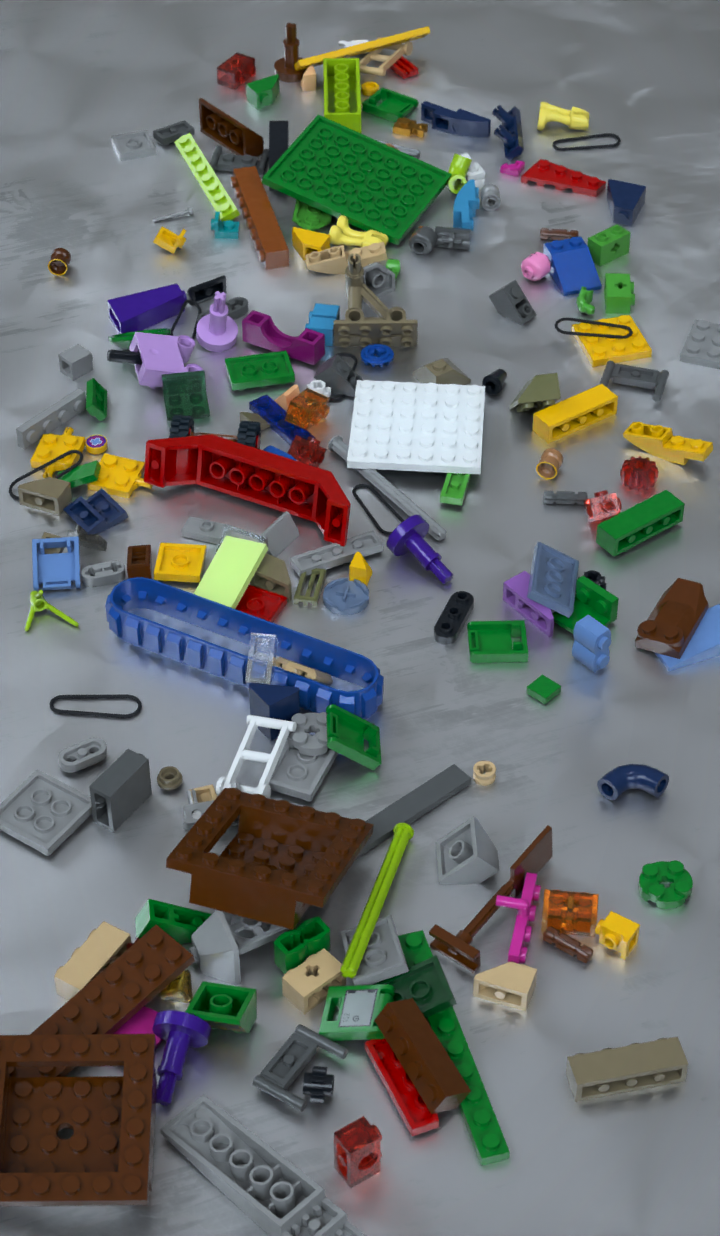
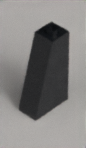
(277, 141)

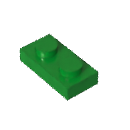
(96, 400)

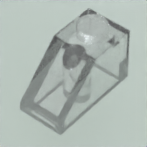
(261, 658)

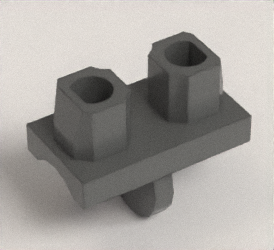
(453, 238)

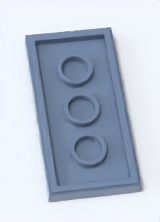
(553, 579)

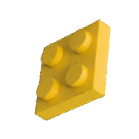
(180, 562)

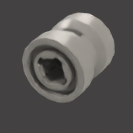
(490, 197)

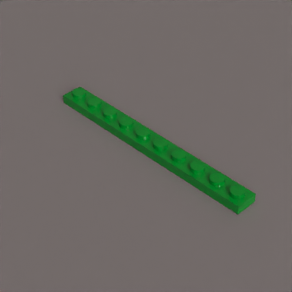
(476, 1107)

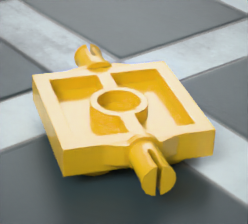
(55, 445)
(119, 476)

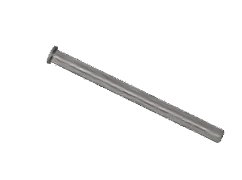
(389, 490)

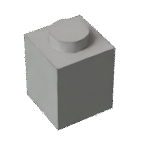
(75, 362)

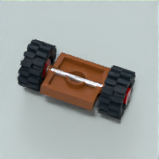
(248, 431)

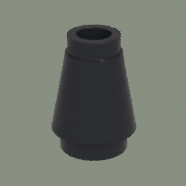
(494, 381)

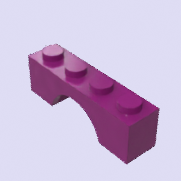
(261, 331)

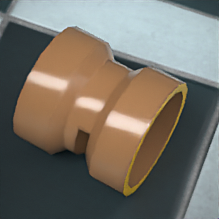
(549, 464)

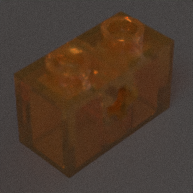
(307, 409)
(570, 912)

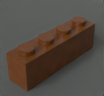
(422, 1055)

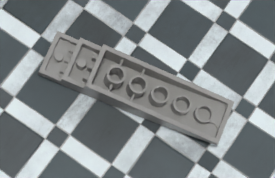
(254, 1174)

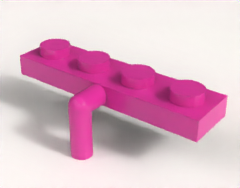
(526, 913)

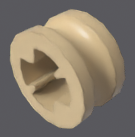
(487, 778)

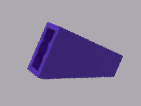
(145, 308)

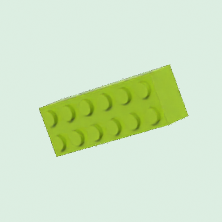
(342, 91)

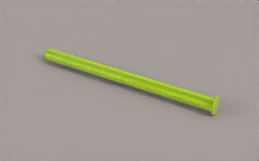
(358, 945)

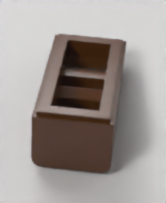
(139, 561)

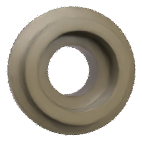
(169, 778)

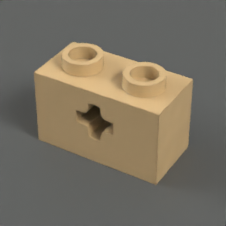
(310, 981)

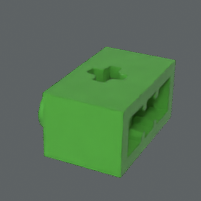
(609, 244)
(618, 293)

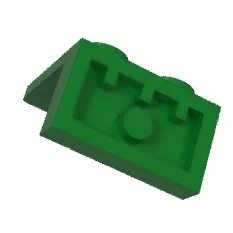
(592, 601)

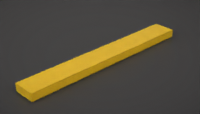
(364, 47)

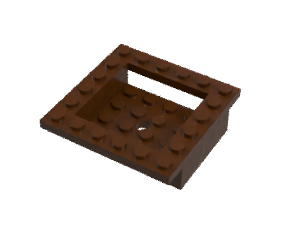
(274, 863)
(111, 1118)

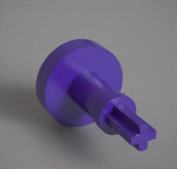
(410, 538)
(181, 1032)

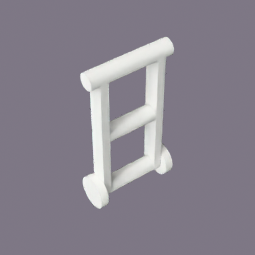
(245, 754)

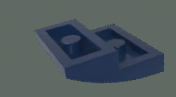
(96, 512)

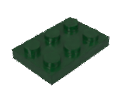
(424, 984)

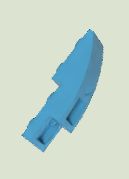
(465, 206)

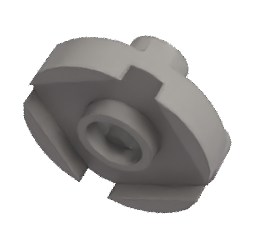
(301, 738)

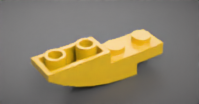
(662, 444)

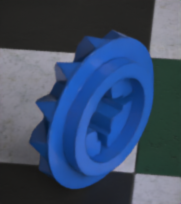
(384, 353)

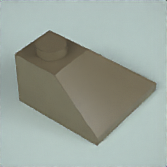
(441, 372)

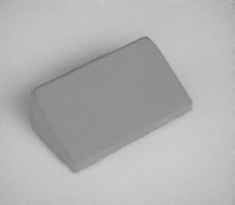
(281, 534)

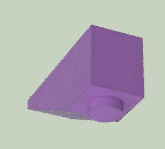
(515, 595)

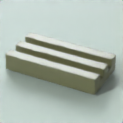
(298, 597)

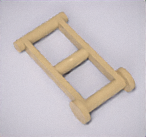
(402, 49)

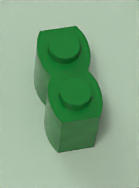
(297, 945)

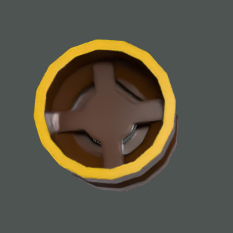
(59, 261)

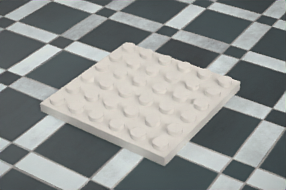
(417, 427)

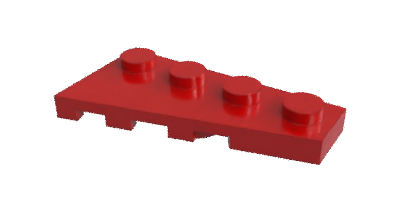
(563, 178)
(400, 1088)

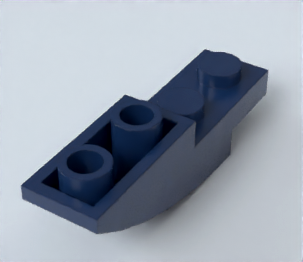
(456, 123)

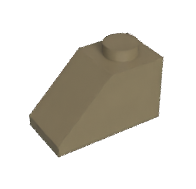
(46, 495)
(273, 576)

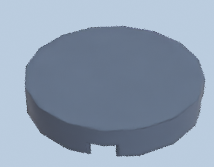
(345, 596)

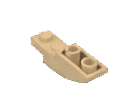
(336, 258)

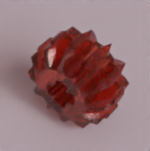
(639, 473)

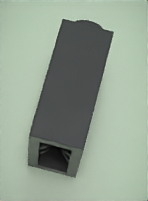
(120, 790)

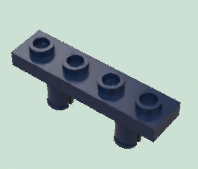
(510, 131)

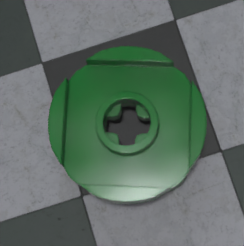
(667, 872)

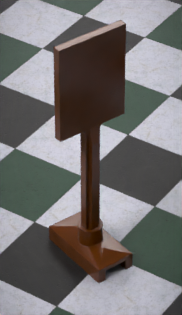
(458, 947)

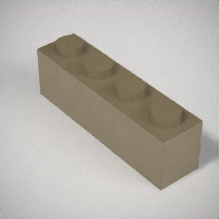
(626, 1069)

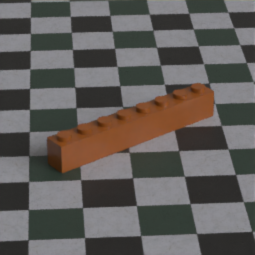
(260, 218)

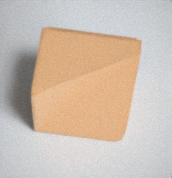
(308, 81)

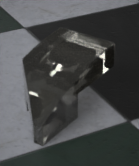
(87, 540)

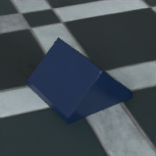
(273, 702)

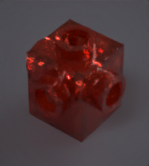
(307, 451)
(602, 506)

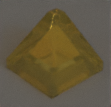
(179, 989)

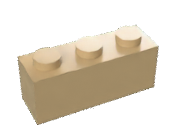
(90, 959)

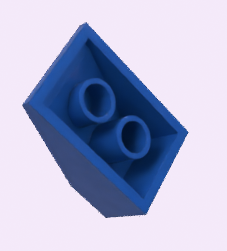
(572, 265)

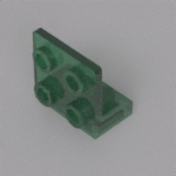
(185, 394)

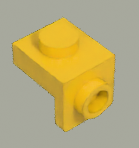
(169, 240)

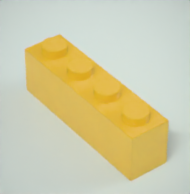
(575, 413)

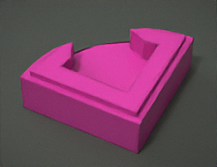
(513, 169)

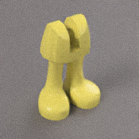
(575, 118)
(343, 235)

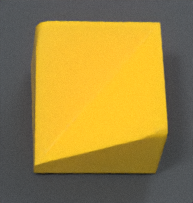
(359, 569)

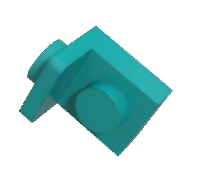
(225, 229)

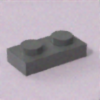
(172, 132)

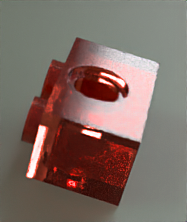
(236, 70)
(357, 1151)

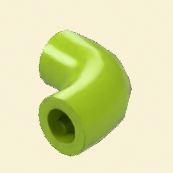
(458, 169)

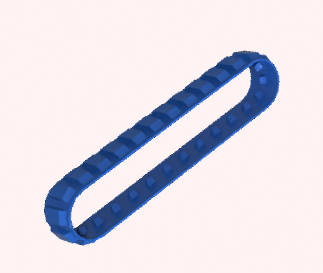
(237, 625)

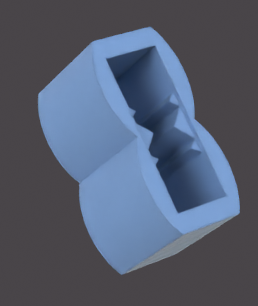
(591, 643)

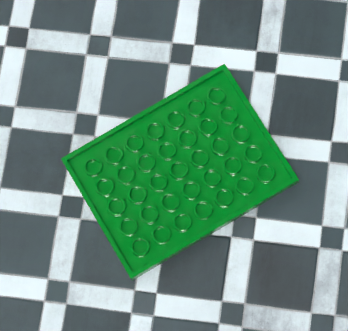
(357, 179)

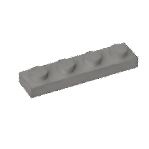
(51, 418)
(336, 555)

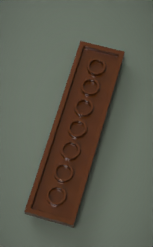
(115, 994)

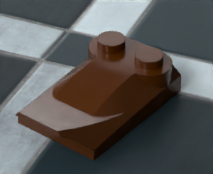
(673, 619)

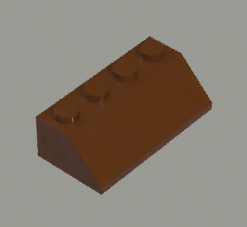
(228, 131)

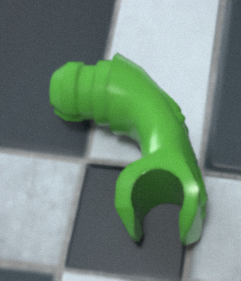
(394, 266)
(583, 300)

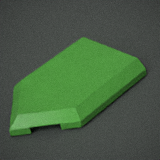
(310, 217)

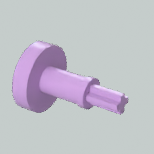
(217, 330)

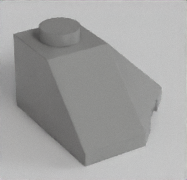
(379, 279)

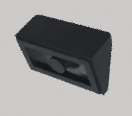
(206, 290)

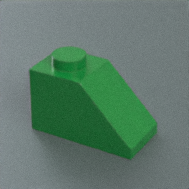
(263, 91)

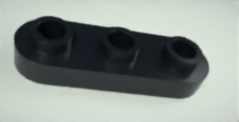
(453, 617)

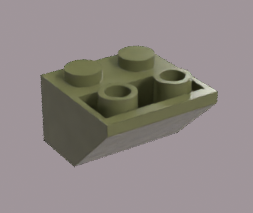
(538, 392)

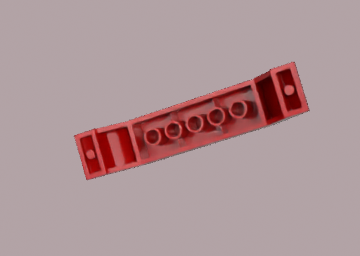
(252, 477)

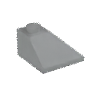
(466, 855)
(216, 949)

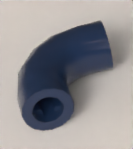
(632, 777)

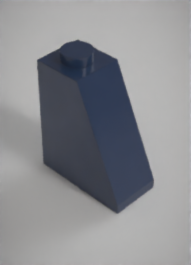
(625, 201)

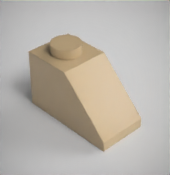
(507, 985)

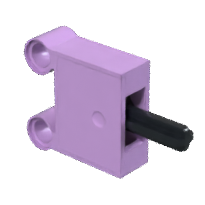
(156, 356)

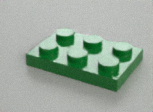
(259, 370)

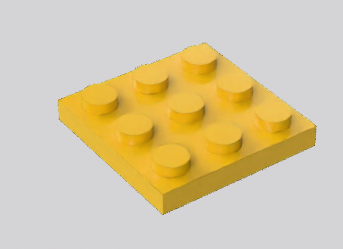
(602, 349)

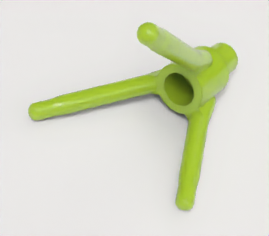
(39, 603)

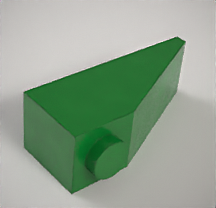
(173, 919)

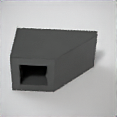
(512, 303)
(338, 376)

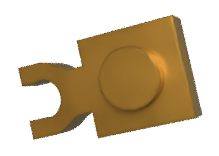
(406, 127)

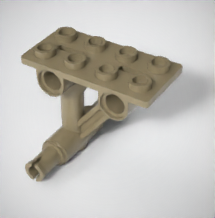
(356, 330)

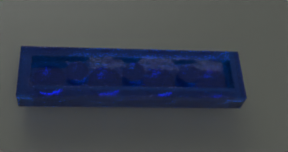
(275, 416)

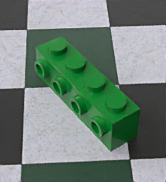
(640, 523)

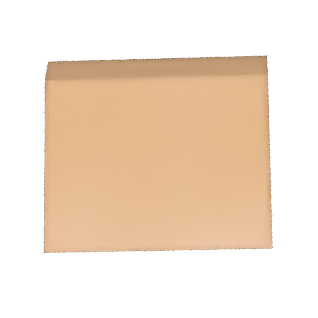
(284, 399)

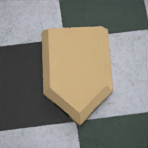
(303, 670)

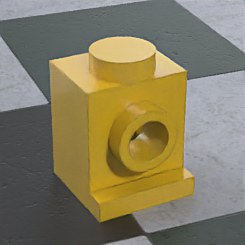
(618, 933)

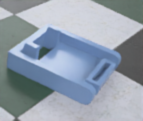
(58, 569)

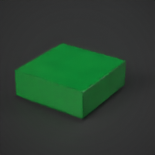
(543, 689)

